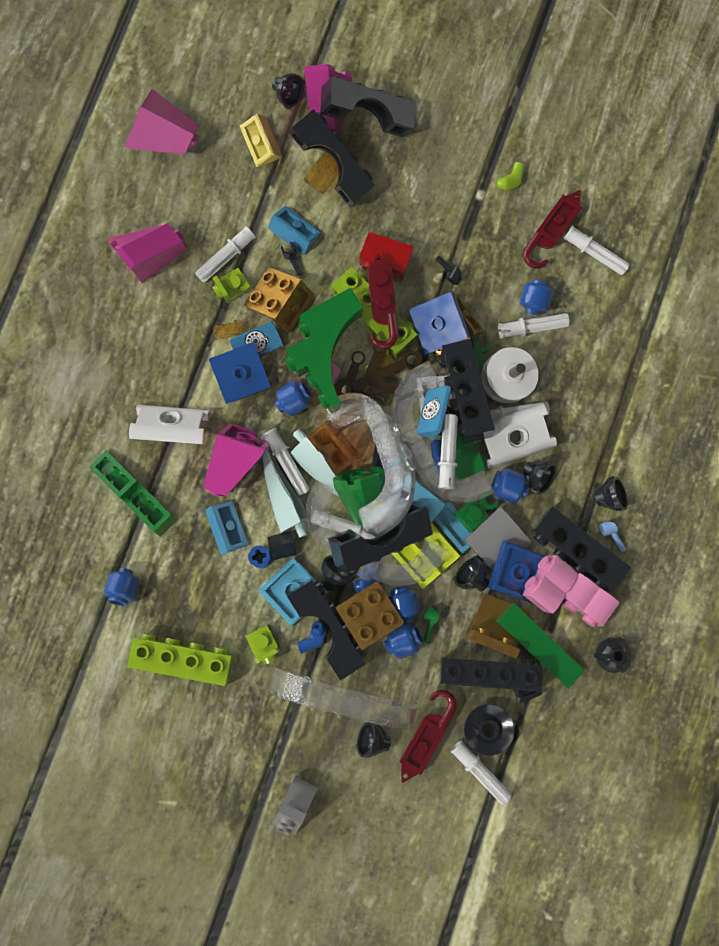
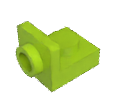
(231, 285)
(263, 645)

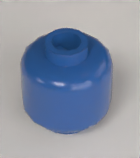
(536, 297)
(293, 398)
(509, 485)
(121, 587)
(405, 602)
(404, 641)

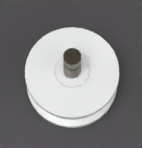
(509, 375)

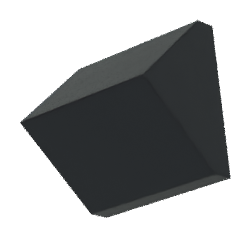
(281, 546)

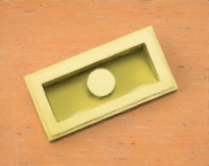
(260, 140)

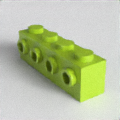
(358, 282)
(179, 660)

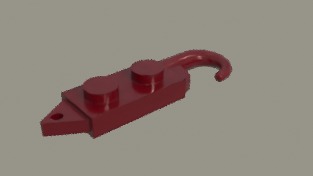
(553, 227)
(383, 301)
(427, 738)

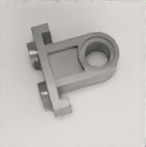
(294, 806)

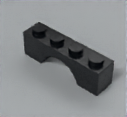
(393, 112)
(313, 133)
(353, 551)
(343, 655)

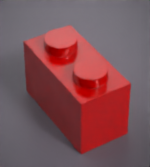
(392, 252)

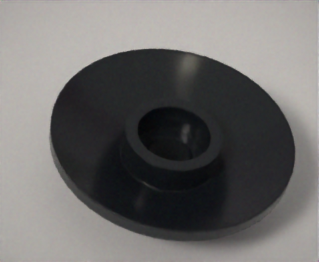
(500, 736)

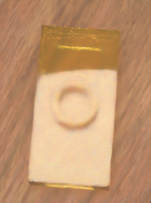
(322, 173)

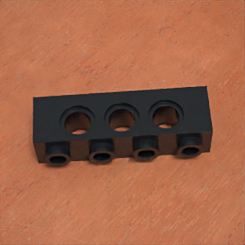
(463, 355)
(613, 567)
(491, 674)

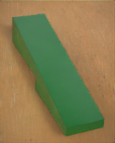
(133, 493)
(539, 645)

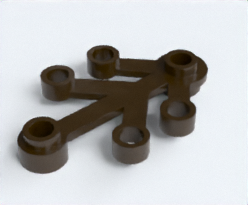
(374, 376)

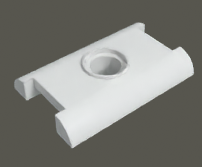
(169, 424)
(533, 436)

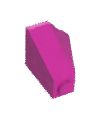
(315, 78)
(161, 127)
(148, 249)
(232, 458)

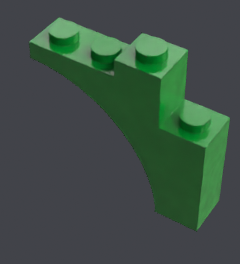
(313, 355)

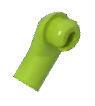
(512, 180)

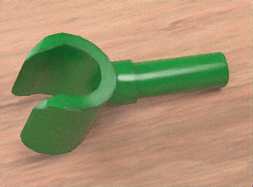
(433, 616)

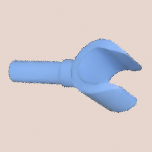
(610, 528)

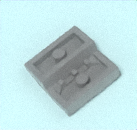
(491, 533)

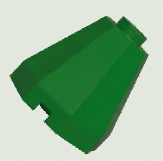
(359, 488)

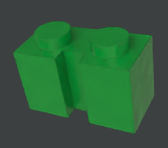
(468, 459)

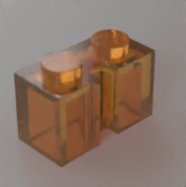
(335, 444)

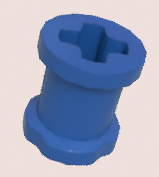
(254, 552)

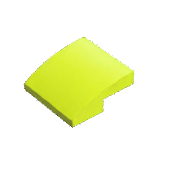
(410, 552)

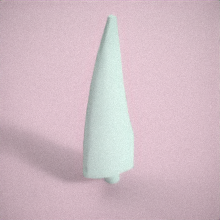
(312, 460)
(285, 502)

